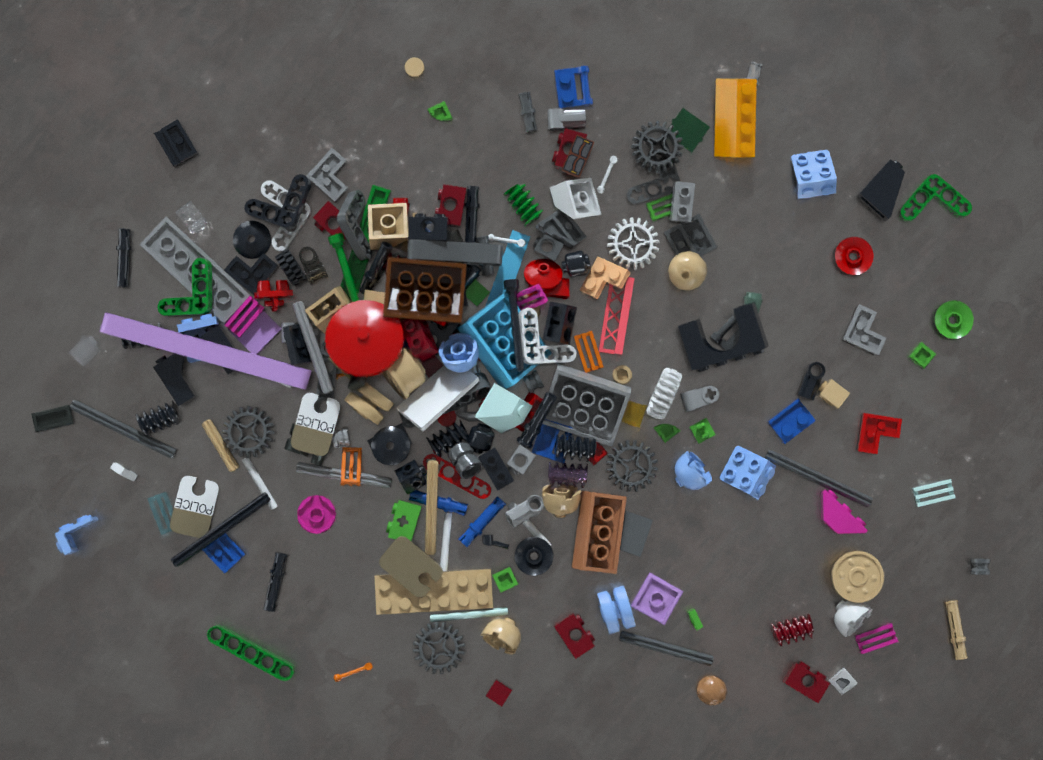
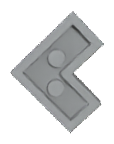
(323, 175)
(859, 333)

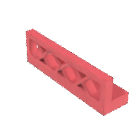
(624, 313)

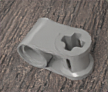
(696, 398)

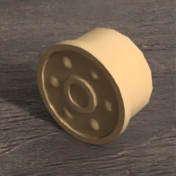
(405, 374)
(857, 576)

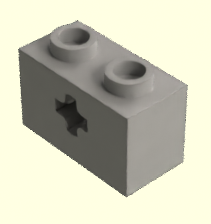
(682, 202)

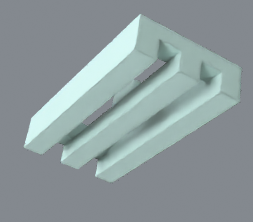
(950, 489)

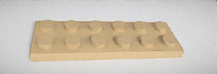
(451, 592)

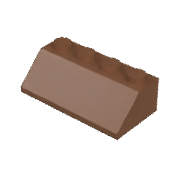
(599, 532)

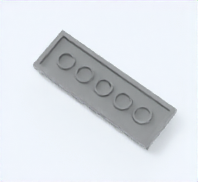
(177, 253)

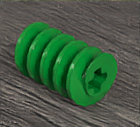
(523, 203)

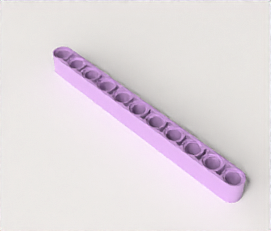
(205, 350)

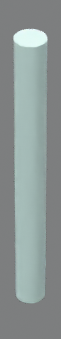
(469, 614)

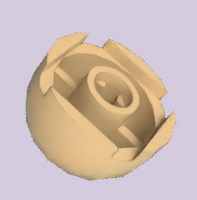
(687, 270)
(561, 500)
(502, 634)

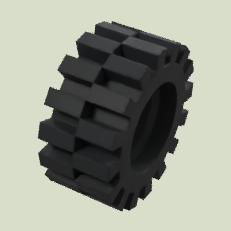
(290, 267)

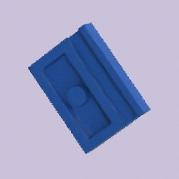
(791, 421)
(224, 552)

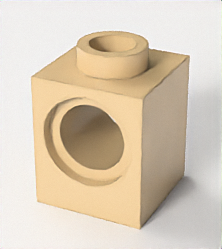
(833, 393)

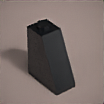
(883, 189)

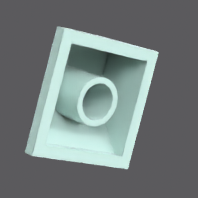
(502, 409)

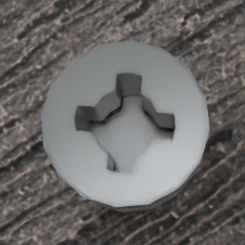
(341, 437)

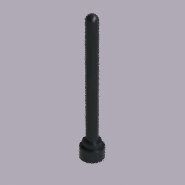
(511, 287)

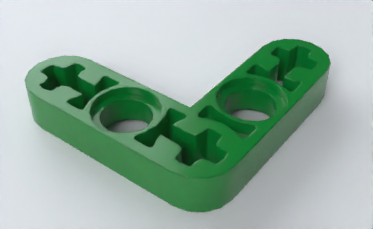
(930, 193)
(195, 300)

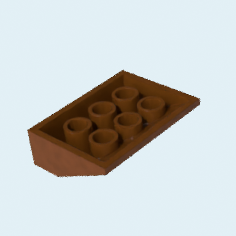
(424, 290)

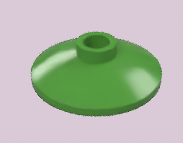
(963, 317)

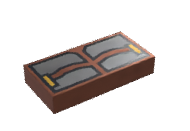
(577, 156)

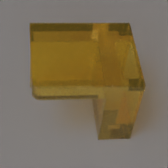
(633, 414)

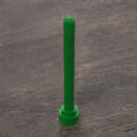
(337, 243)

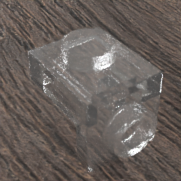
(191, 217)

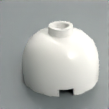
(850, 616)

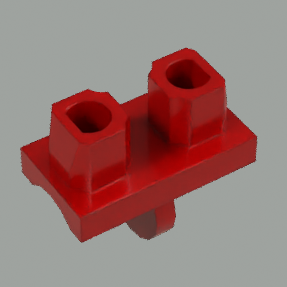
(264, 292)

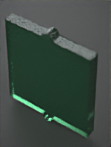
(690, 129)

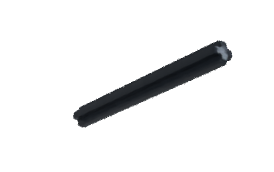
(220, 529)

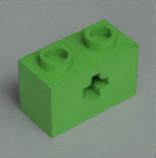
(412, 515)

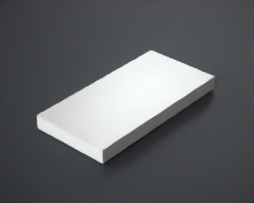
(436, 396)

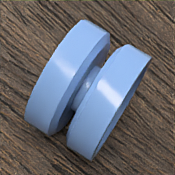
(615, 610)

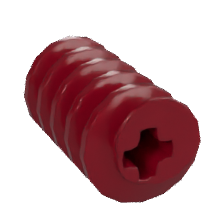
(793, 630)

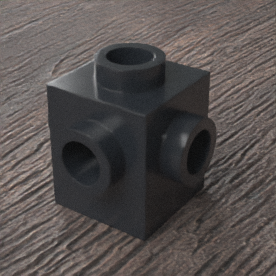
(411, 476)

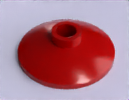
(863, 253)
(543, 272)

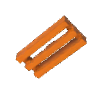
(583, 336)
(351, 481)

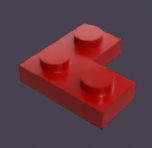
(872, 427)

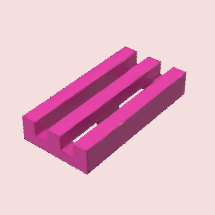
(534, 304)
(234, 328)
(860, 644)

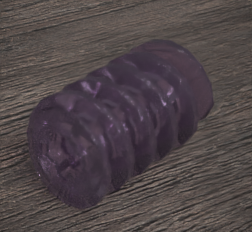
(567, 475)

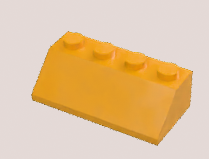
(735, 117)

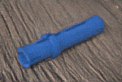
(445, 504)
(482, 521)

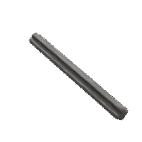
(122, 429)
(819, 478)

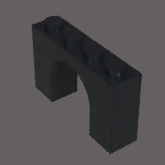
(702, 354)
(171, 368)

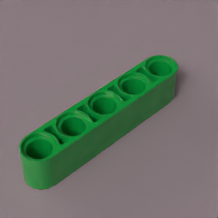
(261, 653)

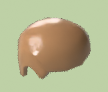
(711, 690)

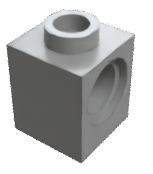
(520, 451)

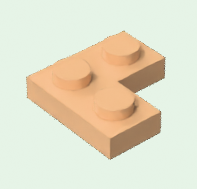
(602, 273)

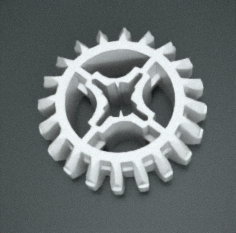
(642, 242)
(664, 393)

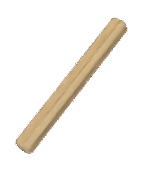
(431, 507)

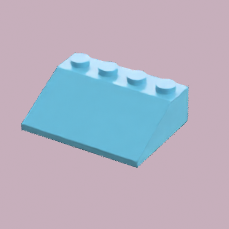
(493, 333)

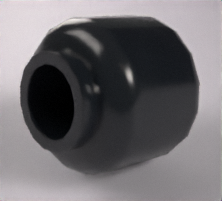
(576, 264)
(481, 438)

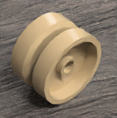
(368, 403)

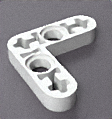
(303, 217)
(537, 350)

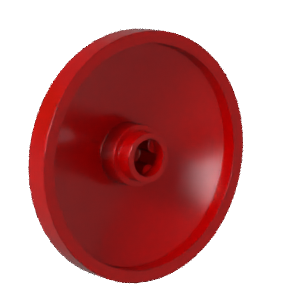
(363, 339)

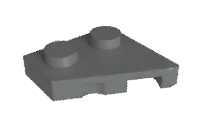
(562, 228)

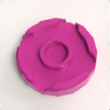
(316, 514)

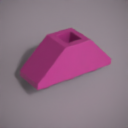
(838, 516)

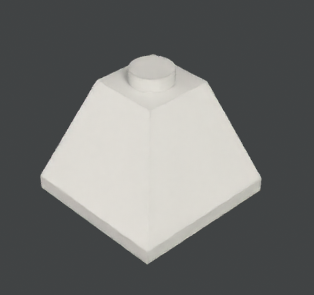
(576, 198)

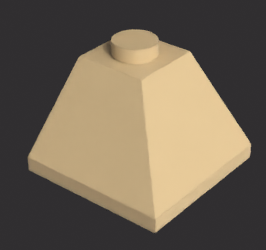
(387, 224)

